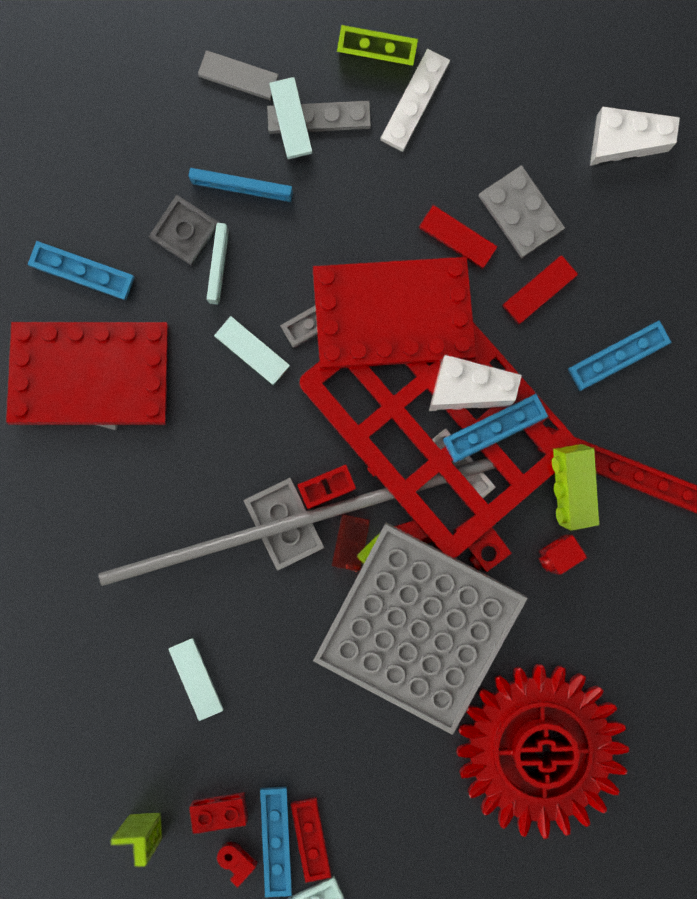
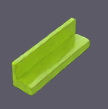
(143, 832)

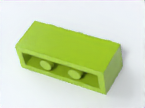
(377, 45)
(575, 487)

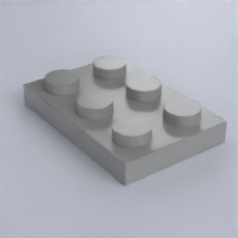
(521, 211)
(278, 503)

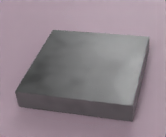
(184, 230)

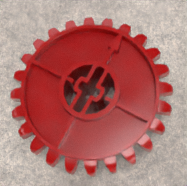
(501, 749)

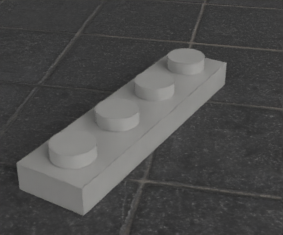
(328, 116)

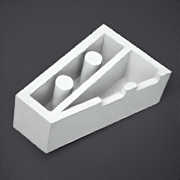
(631, 134)
(472, 386)

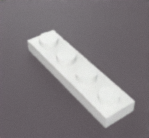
(415, 100)

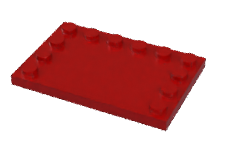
(393, 312)
(87, 373)

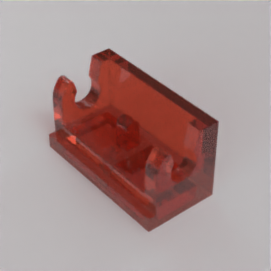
(350, 542)

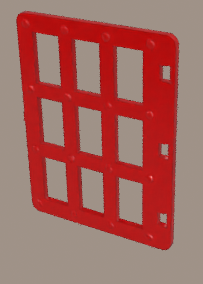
(438, 459)

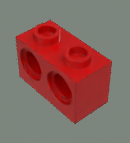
(326, 487)
(490, 539)
(561, 555)
(218, 813)

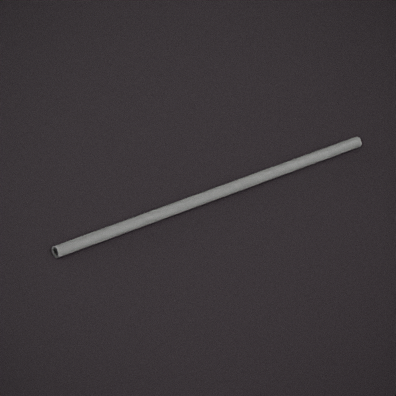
(273, 528)

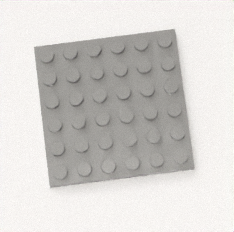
(420, 628)

